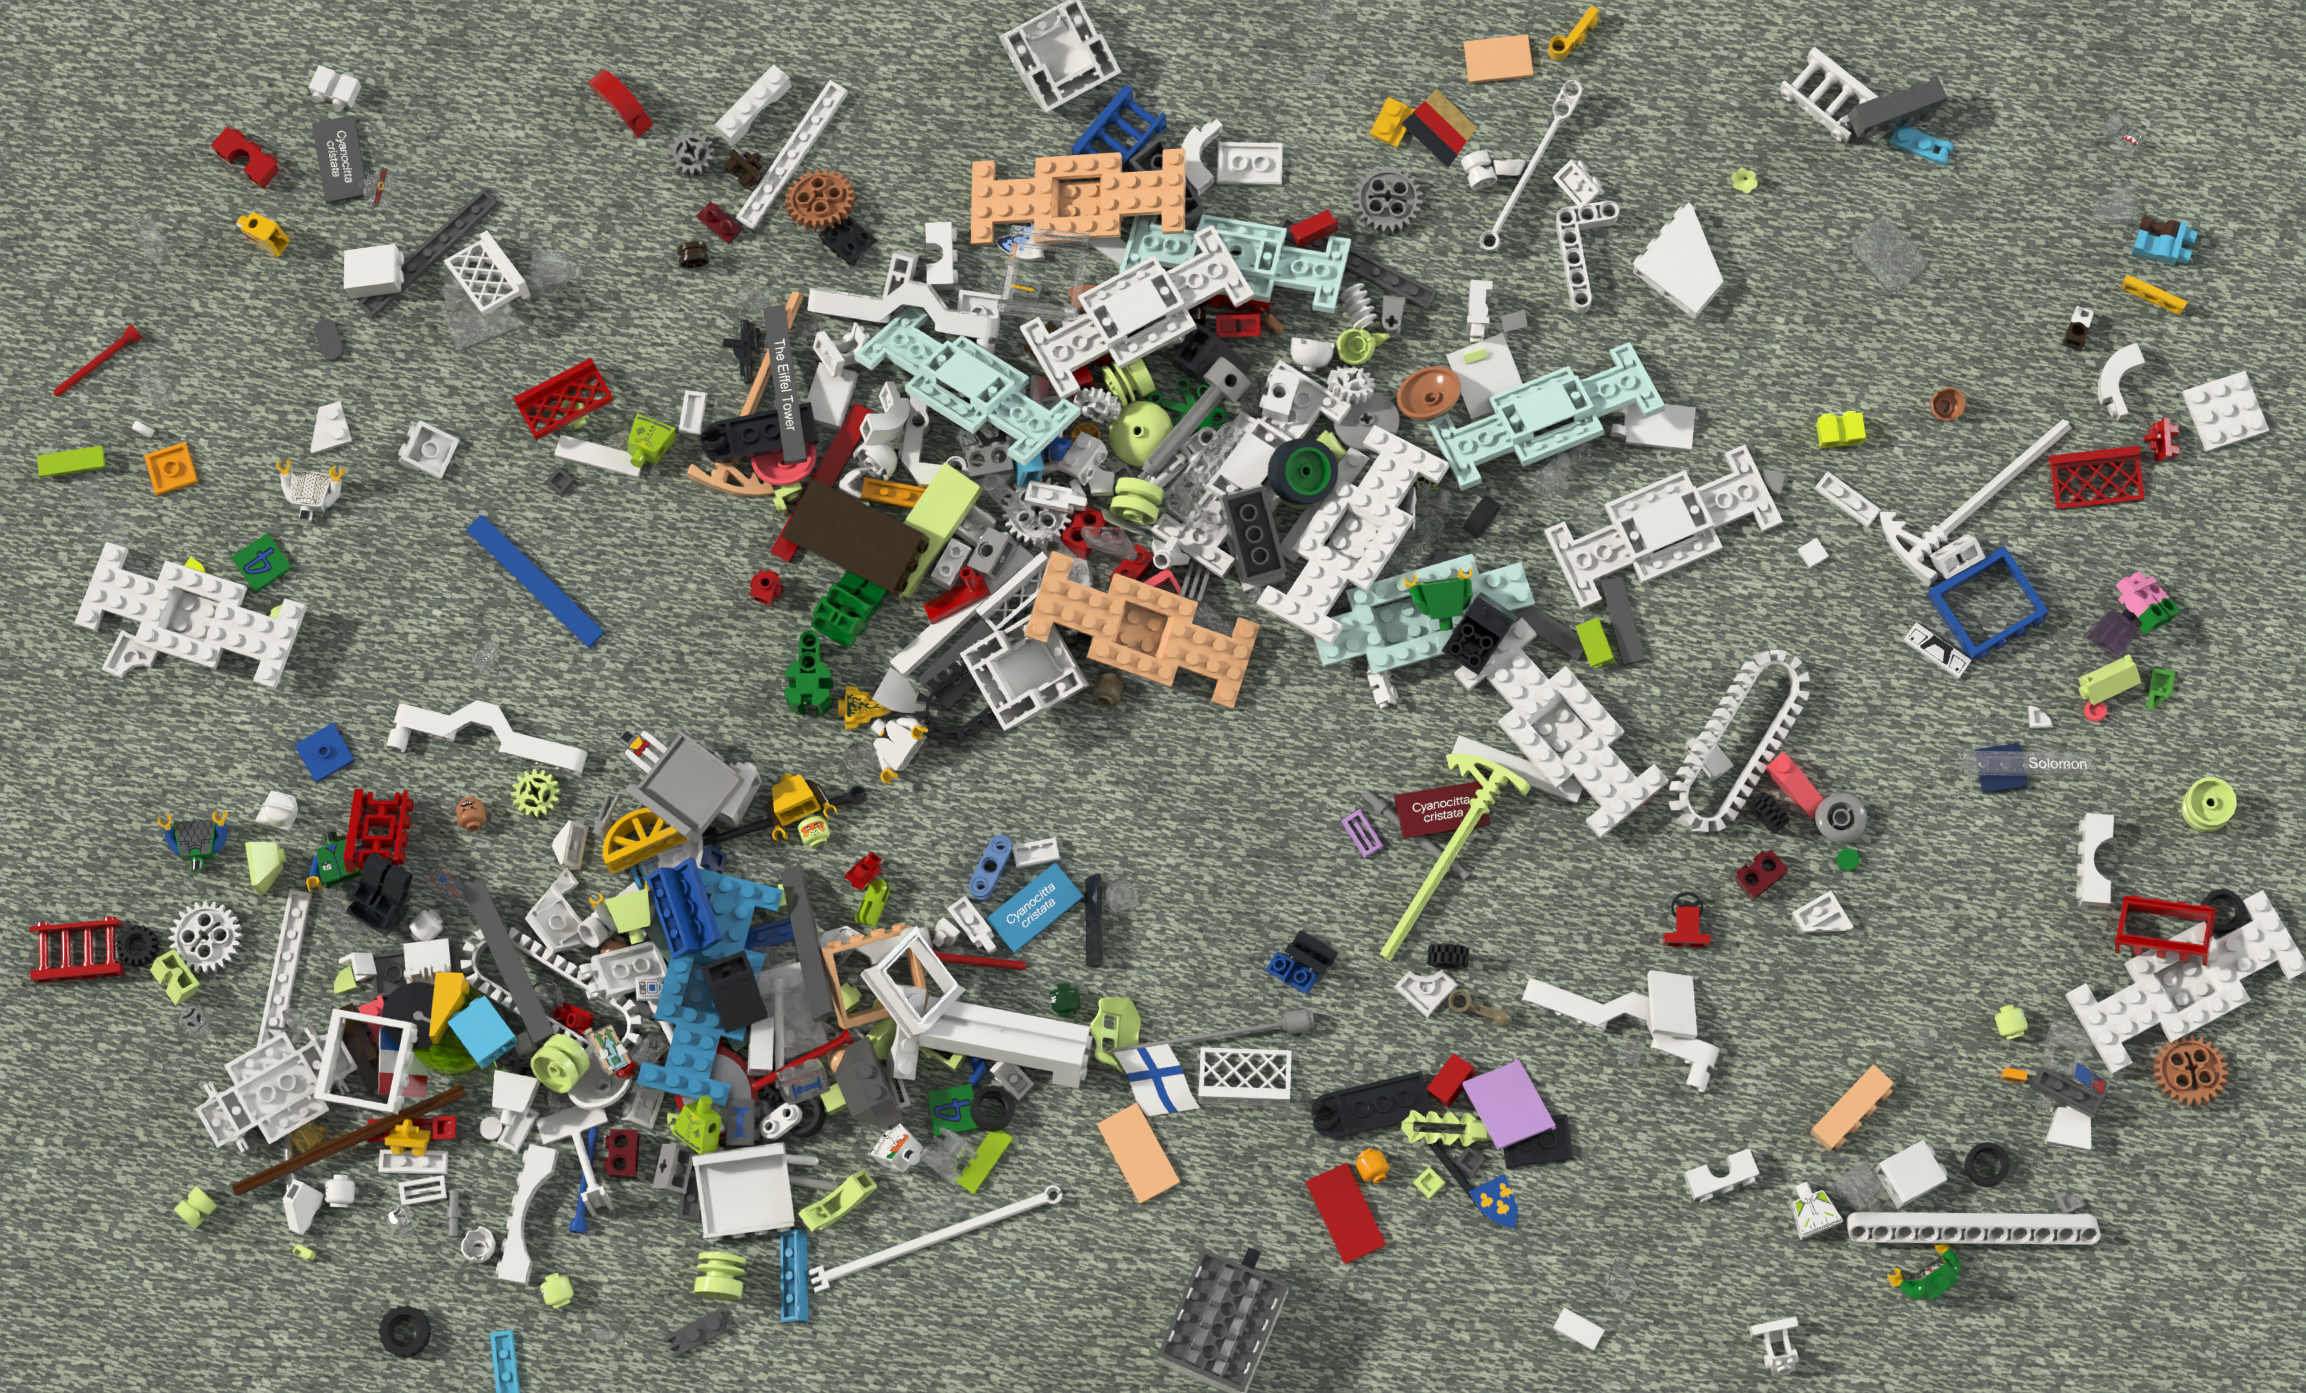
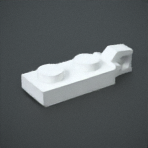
(1054, 497)
(972, 924)

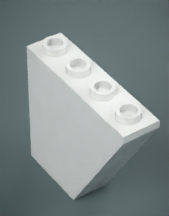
(1681, 264)

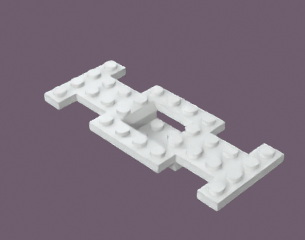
(1132, 302)
(1249, 466)
(1659, 518)
(1361, 541)
(187, 623)
(1556, 737)
(2187, 992)

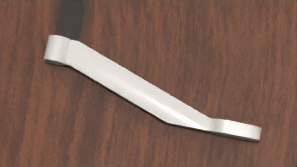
(1563, 98)

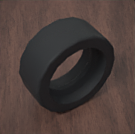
(1481, 517)
(2236, 902)
(817, 1122)
(987, 1123)
(1995, 1149)

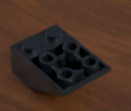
(1200, 353)
(1479, 633)
(734, 991)

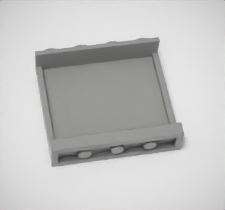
(688, 786)

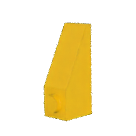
(447, 1000)

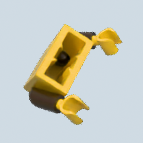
(794, 800)

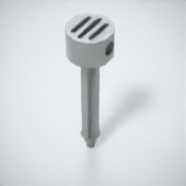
(1195, 416)

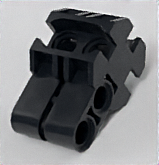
(381, 894)

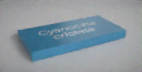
(1034, 908)

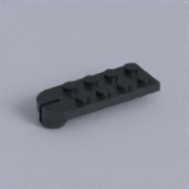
(752, 435)
(1370, 1106)

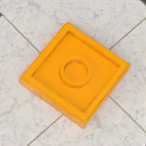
(171, 469)

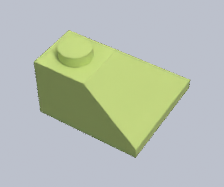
(264, 863)

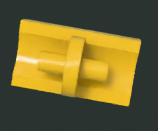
(408, 1136)

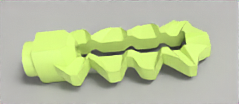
(1474, 1128)

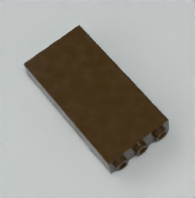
(856, 537)

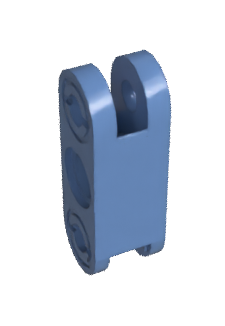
(990, 879)

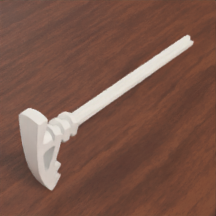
(1922, 547)

